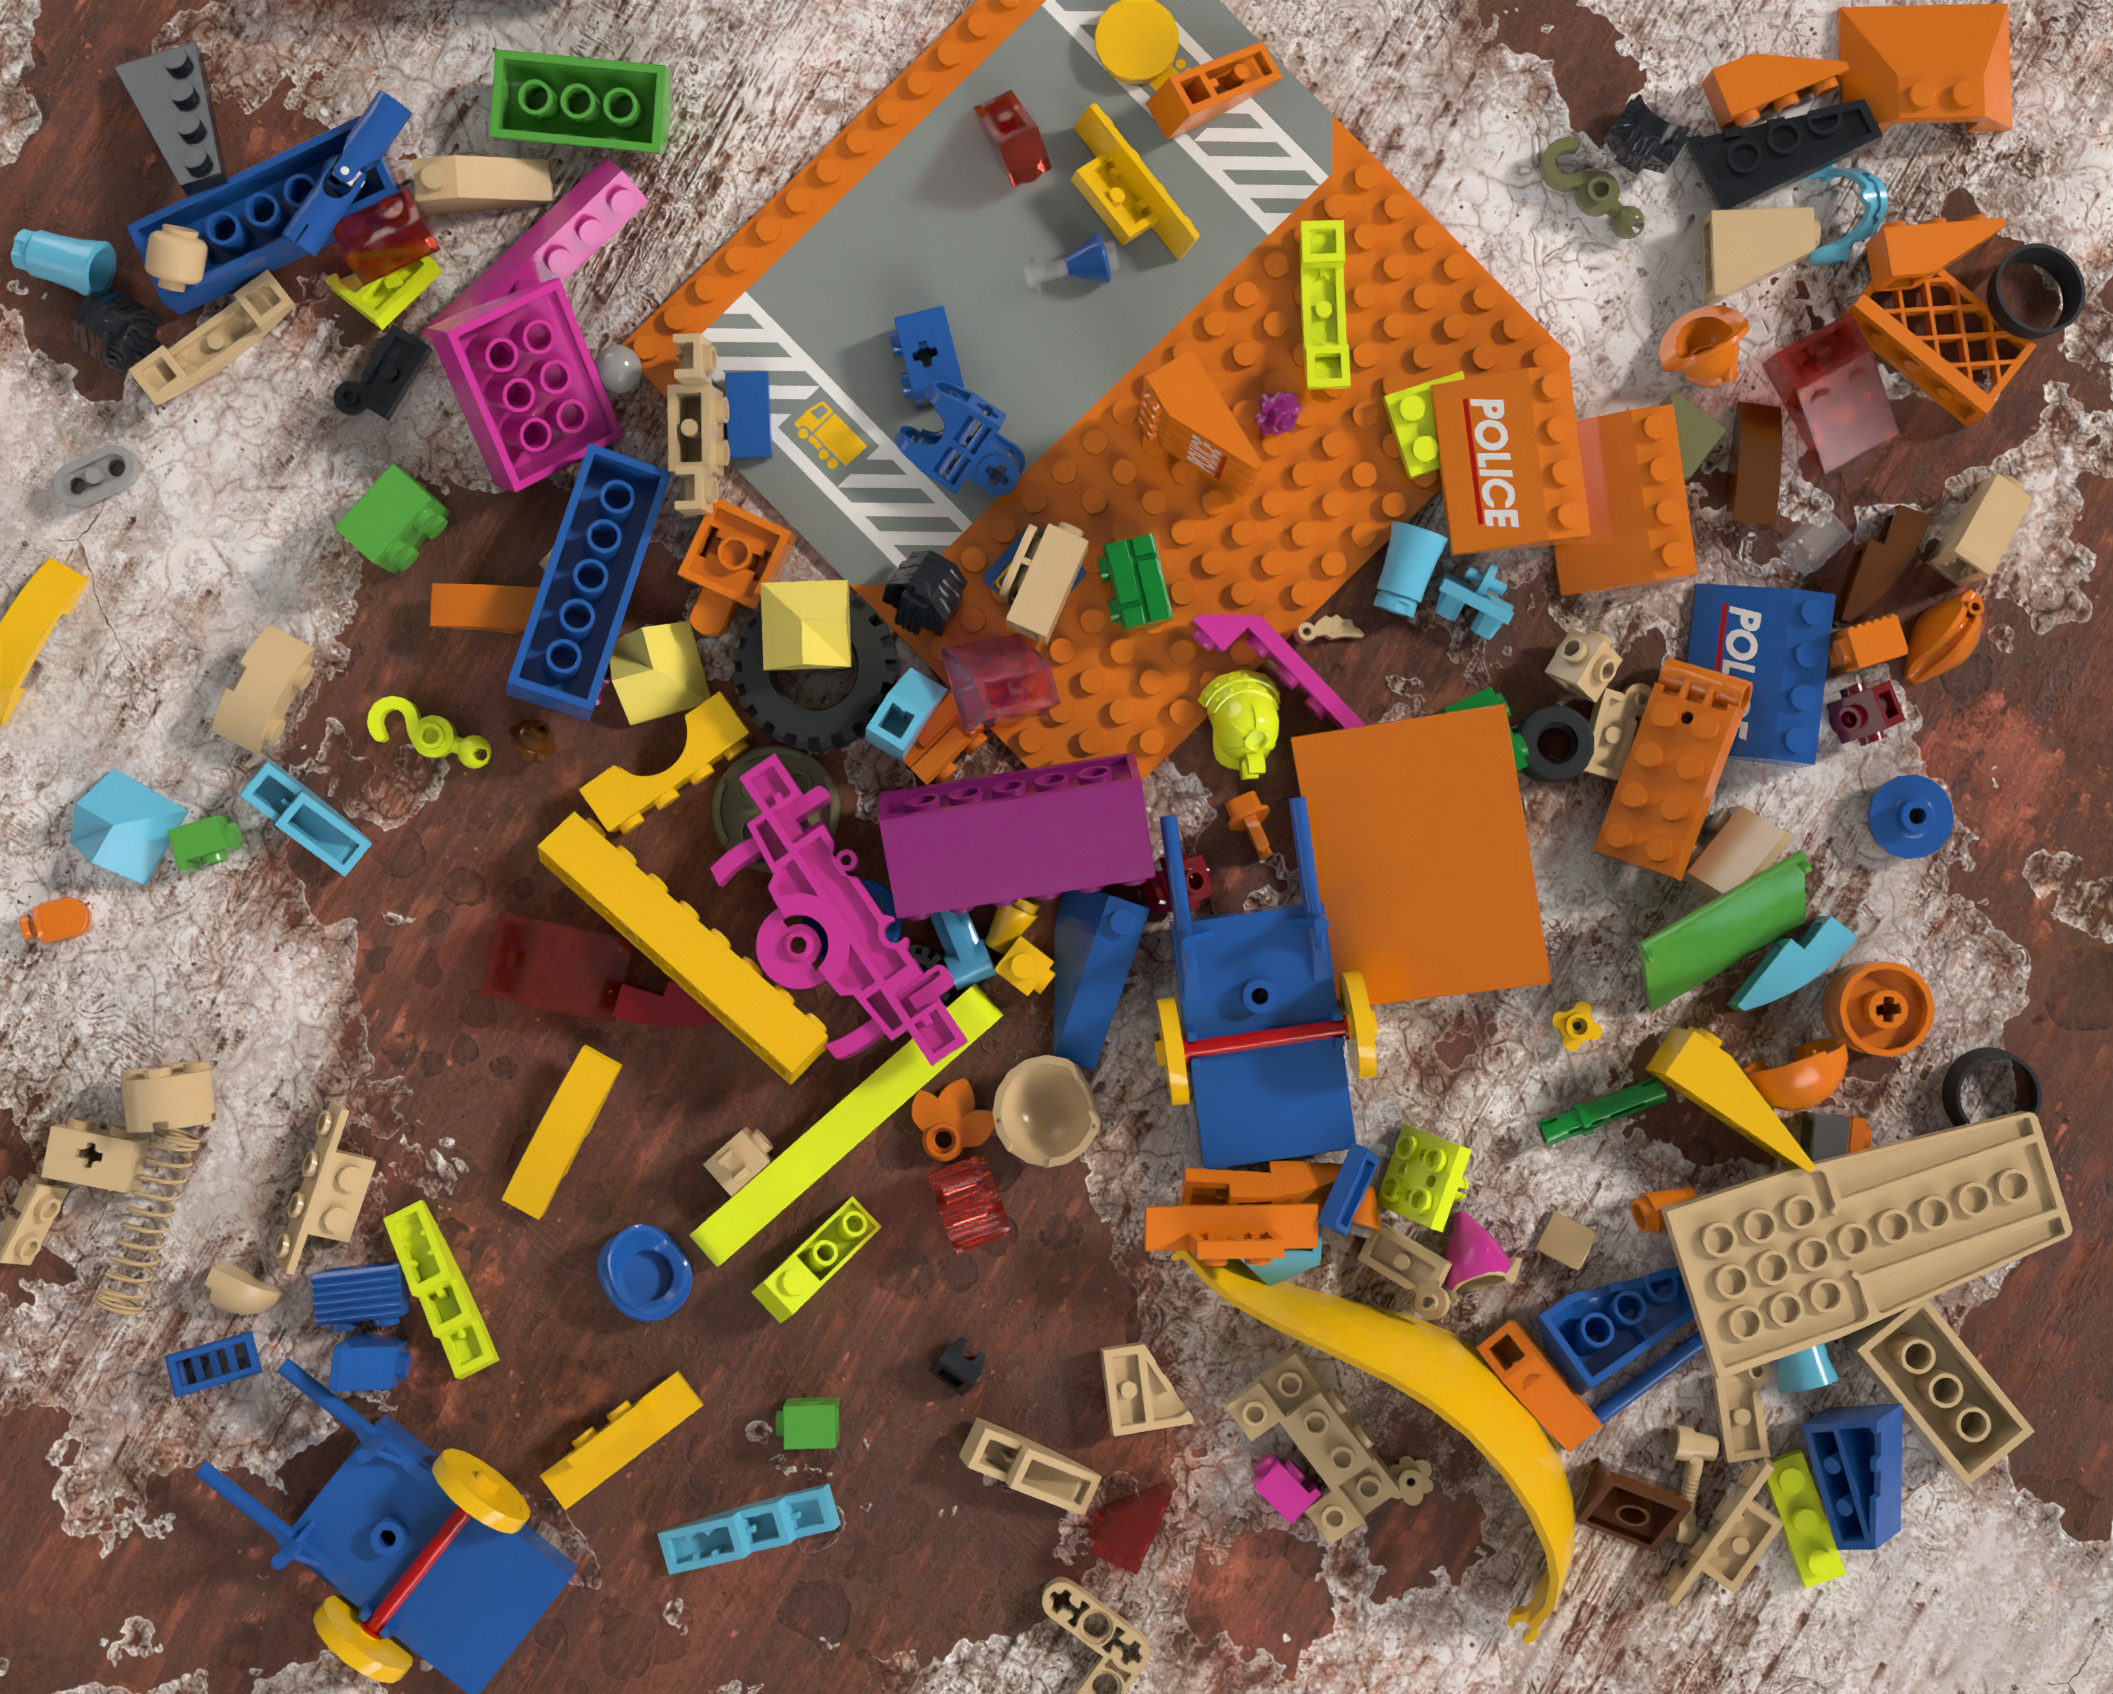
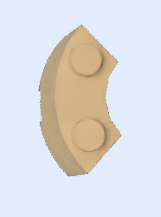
(271, 676)

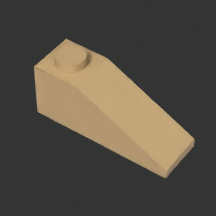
(480, 183)

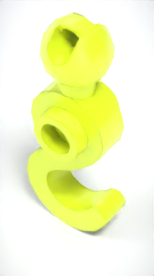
(430, 735)

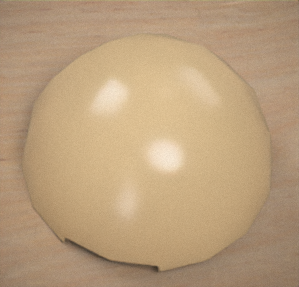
(1046, 1111)

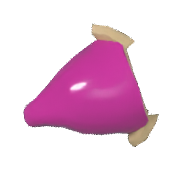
(1475, 1259)

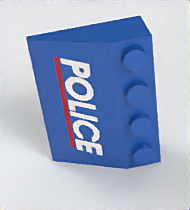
(1780, 646)

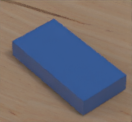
(749, 415)
(1348, 1189)

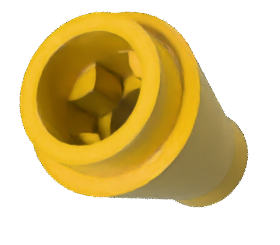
(1010, 923)

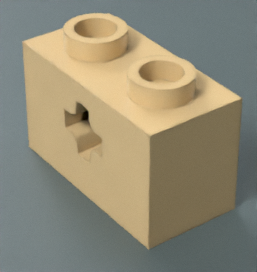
(71, 1155)

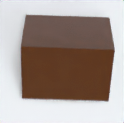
(1631, 1506)

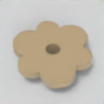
(1418, 1470)

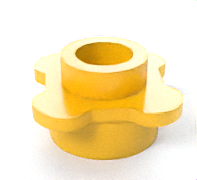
(1564, 1023)

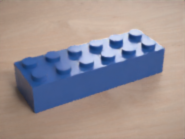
(249, 213)
(588, 582)

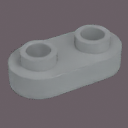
(98, 475)

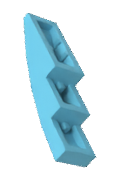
(749, 1529)

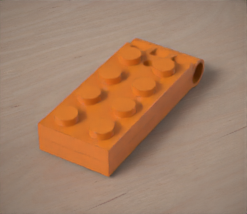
(1673, 768)

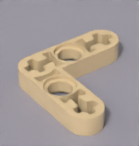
(1110, 1659)

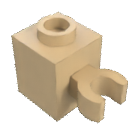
(740, 1159)

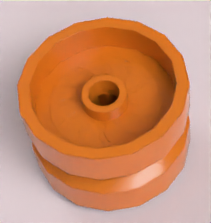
(1903, 1012)

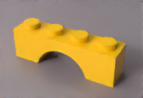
(712, 733)

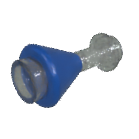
(1091, 260)

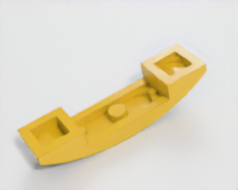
(29, 624)

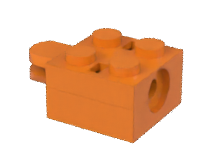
(730, 573)

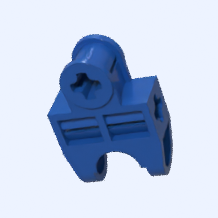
(984, 449)

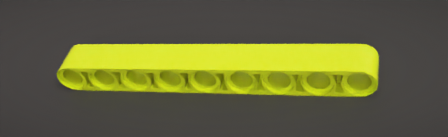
(835, 1135)

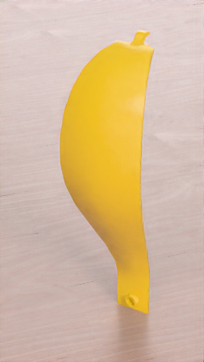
(1442, 1375)

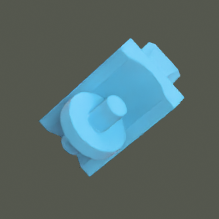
(1491, 609)

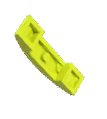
(1323, 305)

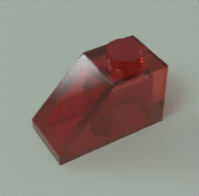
(1013, 138)
(1128, 1527)

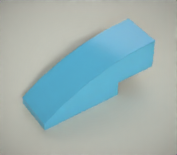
(305, 817)
(1793, 964)

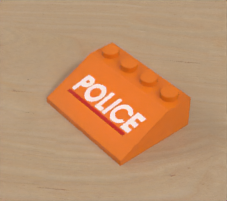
(1196, 425)
(1510, 460)

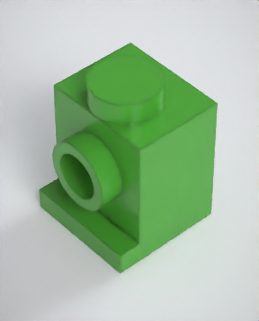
(204, 842)

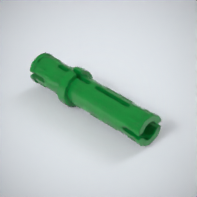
(1609, 1108)

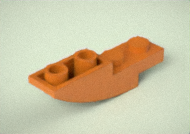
(1281, 1184)

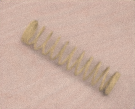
(173, 1136)

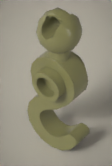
(1595, 190)

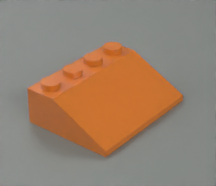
(1632, 505)

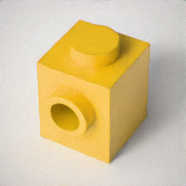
(1026, 967)

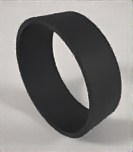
(2063, 271)
(1959, 1069)

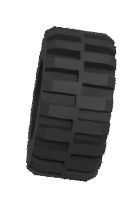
(826, 727)

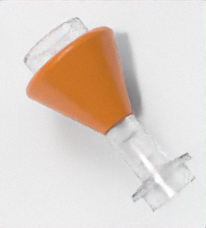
(1368, 1216)

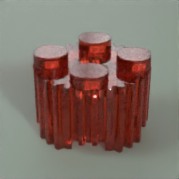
(969, 1204)

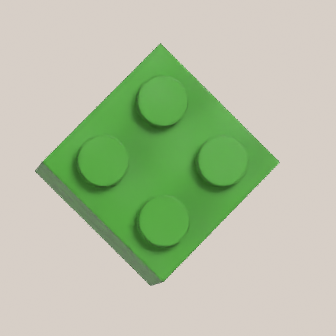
(394, 520)

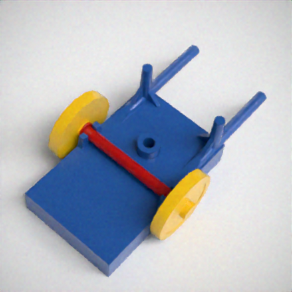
(1273, 1069)
(453, 1583)

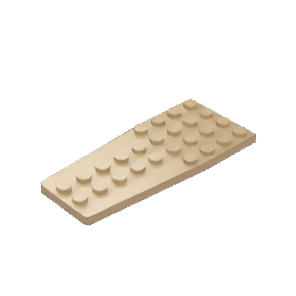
(1861, 1236)

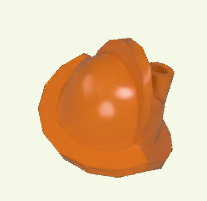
(1704, 345)

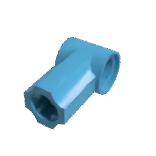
(965, 953)

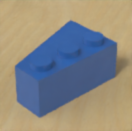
(1858, 1471)

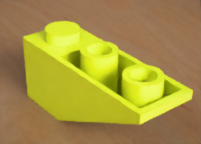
(816, 1260)

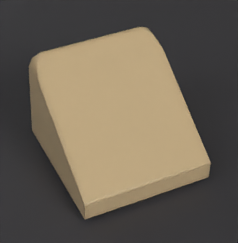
(1566, 1240)

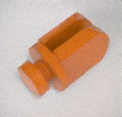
(56, 920)

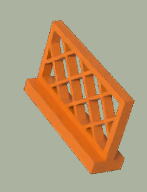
(1923, 362)

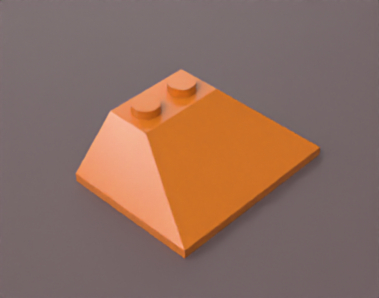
(1928, 64)

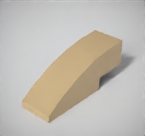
(1029, 1467)

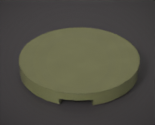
(735, 807)

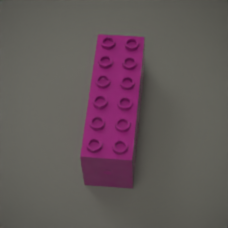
(1016, 836)

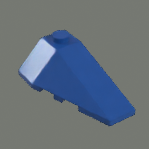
(1092, 959)
(1611, 1325)

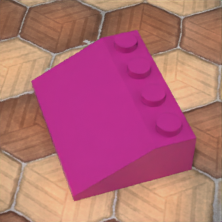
(525, 383)

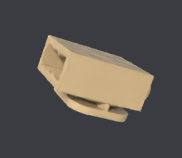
(1043, 576)

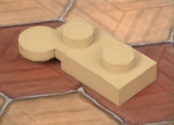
(1614, 728)
(1410, 1267)
(1742, 1414)

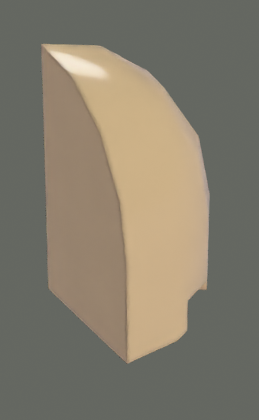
(239, 1290)

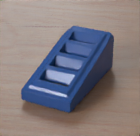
(177, 1371)

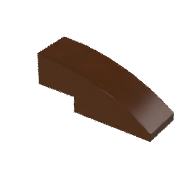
(1754, 467)
(1879, 562)

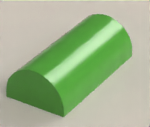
(581, 102)

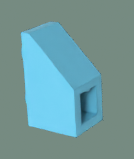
(904, 714)

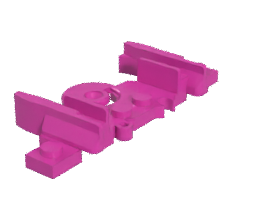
(859, 956)

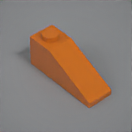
(1212, 89)

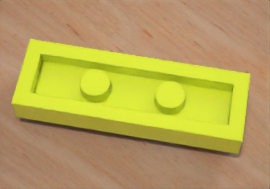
(1803, 1519)

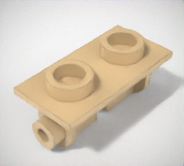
(38, 1206)

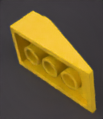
(1713, 1080)

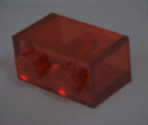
(385, 237)

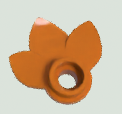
(954, 1114)

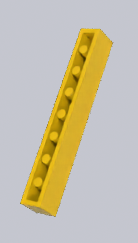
(683, 946)

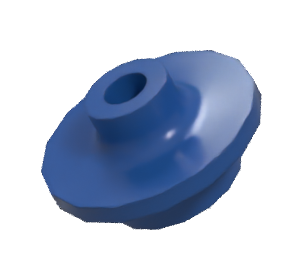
(1890, 819)

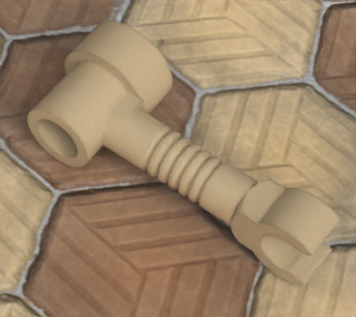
(1694, 1448)

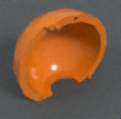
(1807, 1080)

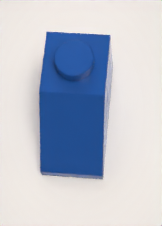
(369, 1363)

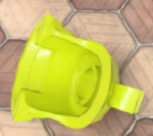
(1243, 720)

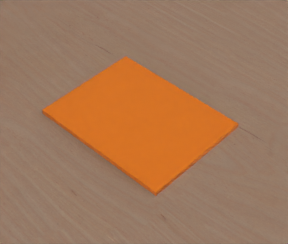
(1424, 855)

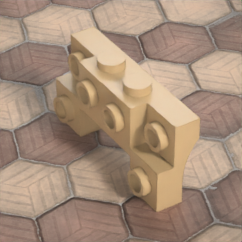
(696, 427)
(1325, 1435)

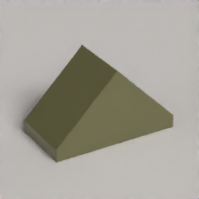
(1695, 431)

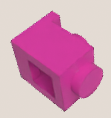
(1284, 1486)

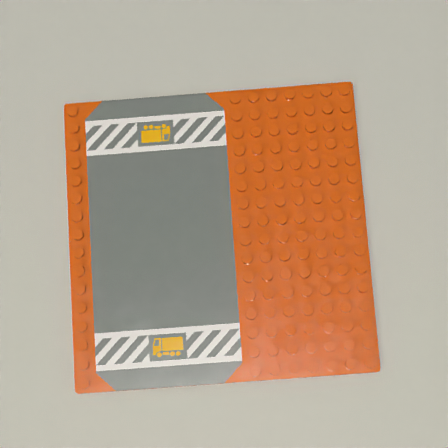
(922, 217)

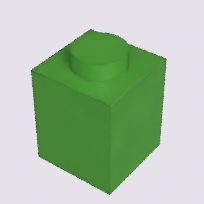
(809, 1423)

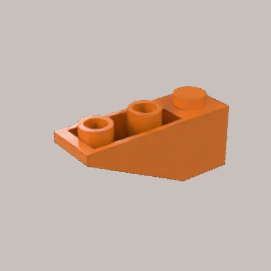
(1765, 82)
(1911, 254)
(1539, 1384)

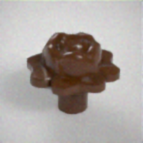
(531, 740)

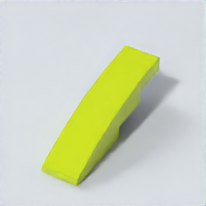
(441, 1289)

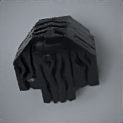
(1644, 139)
(115, 329)
(925, 592)

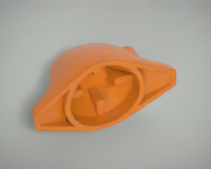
(1944, 637)

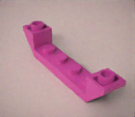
(1222, 630)

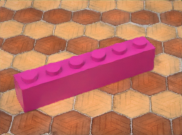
(558, 240)

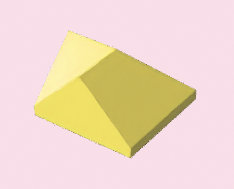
(806, 625)
(658, 672)

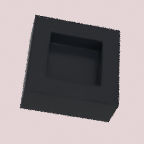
(956, 1370)

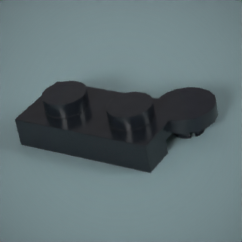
(385, 376)

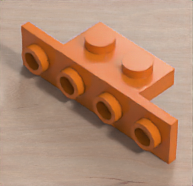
(1231, 1231)

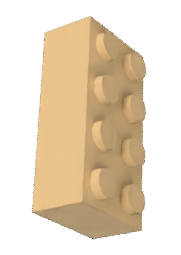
(1942, 1390)

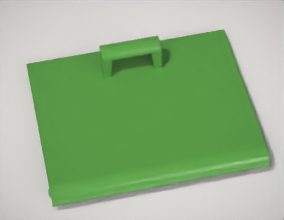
(1724, 931)

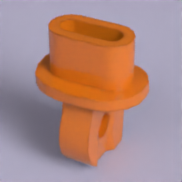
(1247, 815)

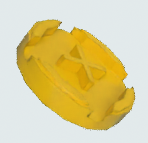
(1136, 41)

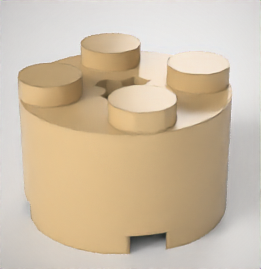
(168, 1096)

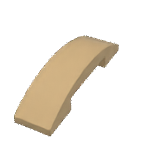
(216, 342)

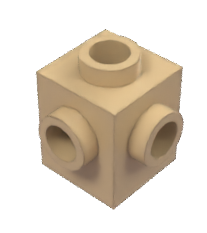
(1584, 664)

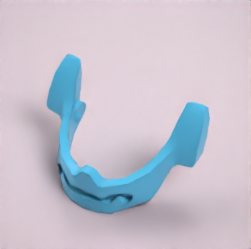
(1874, 198)

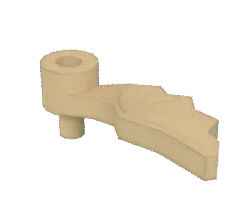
(1330, 628)

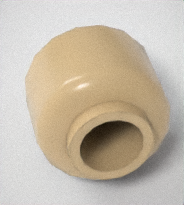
(176, 257)

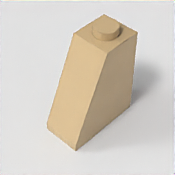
(1753, 245)
(1981, 531)

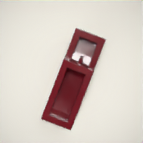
(658, 1008)

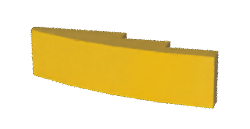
(562, 1132)

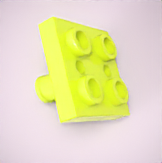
(1431, 1177)

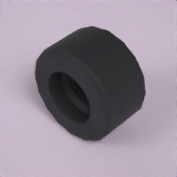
(1579, 737)

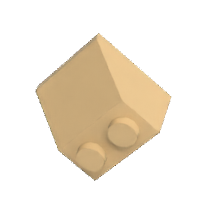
(1733, 851)

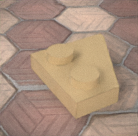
(1138, 1392)

